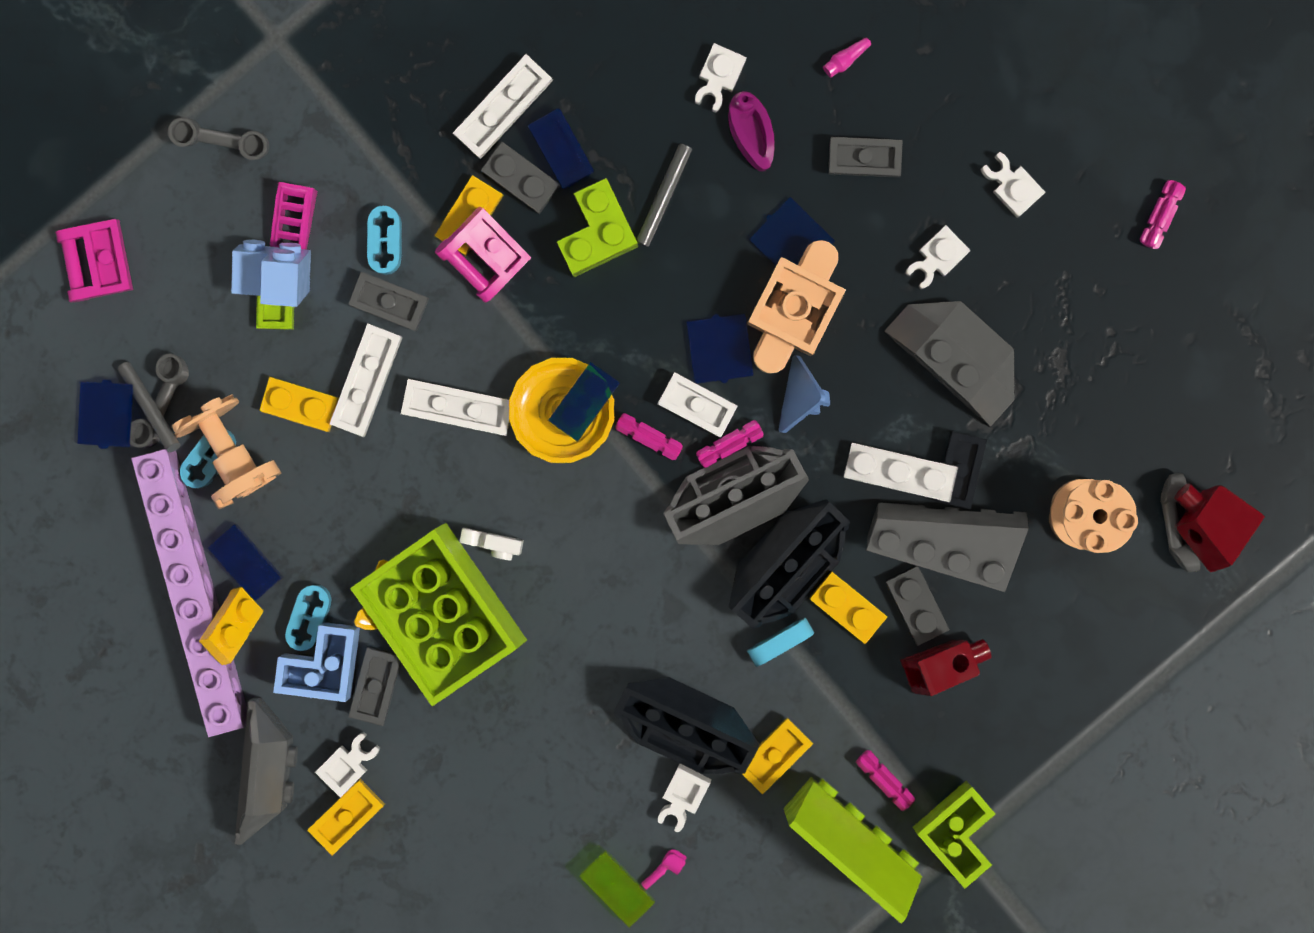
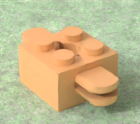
(796, 307)

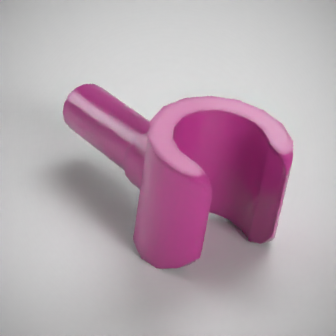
(672, 861)

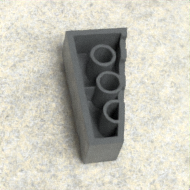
(950, 541)

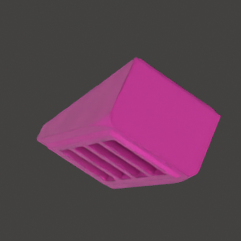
(281, 205)

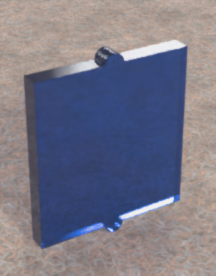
(788, 234)
(720, 348)
(105, 414)

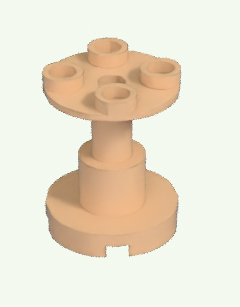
(232, 462)
(1093, 515)

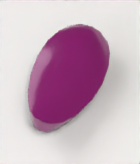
(752, 130)

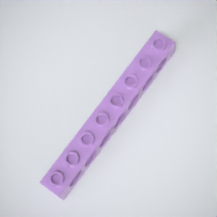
(189, 588)

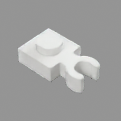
(720, 72)
(1016, 189)
(941, 254)
(501, 546)
(345, 767)
(684, 793)

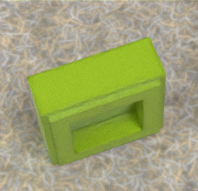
(274, 316)

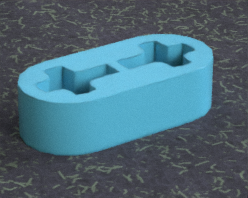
(375, 240)
(195, 458)
(300, 614)
(780, 642)

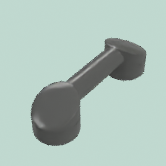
(187, 132)
(173, 372)
(1181, 553)

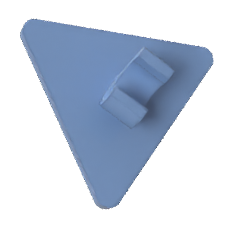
(802, 396)

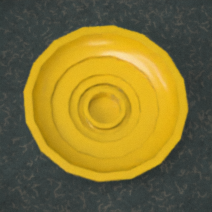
(537, 398)

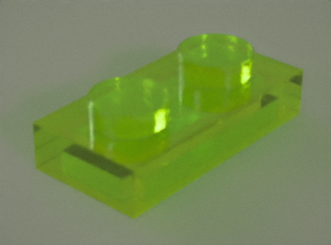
(617, 888)

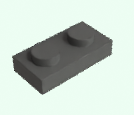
(865, 157)
(520, 177)
(388, 301)
(917, 605)
(375, 686)

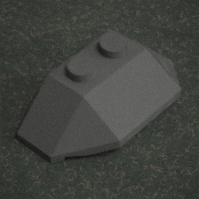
(959, 354)
(735, 495)
(264, 770)

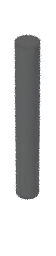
(664, 194)
(149, 407)

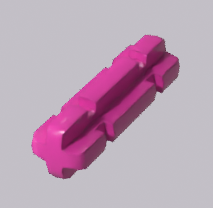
(1162, 214)
(649, 436)
(729, 443)
(885, 780)

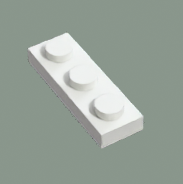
(503, 106)
(366, 380)
(456, 407)
(901, 472)

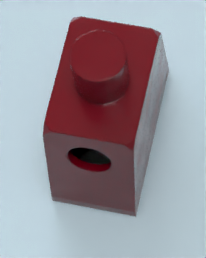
(1216, 524)
(934, 670)

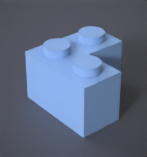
(273, 273)
(328, 673)

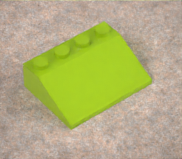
(438, 614)
(854, 847)

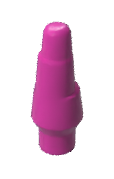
(844, 58)

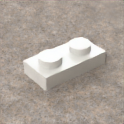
(697, 405)

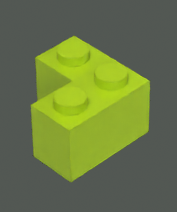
(607, 232)
(948, 832)

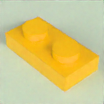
(473, 195)
(298, 404)
(848, 607)
(231, 626)
(777, 755)
(346, 817)

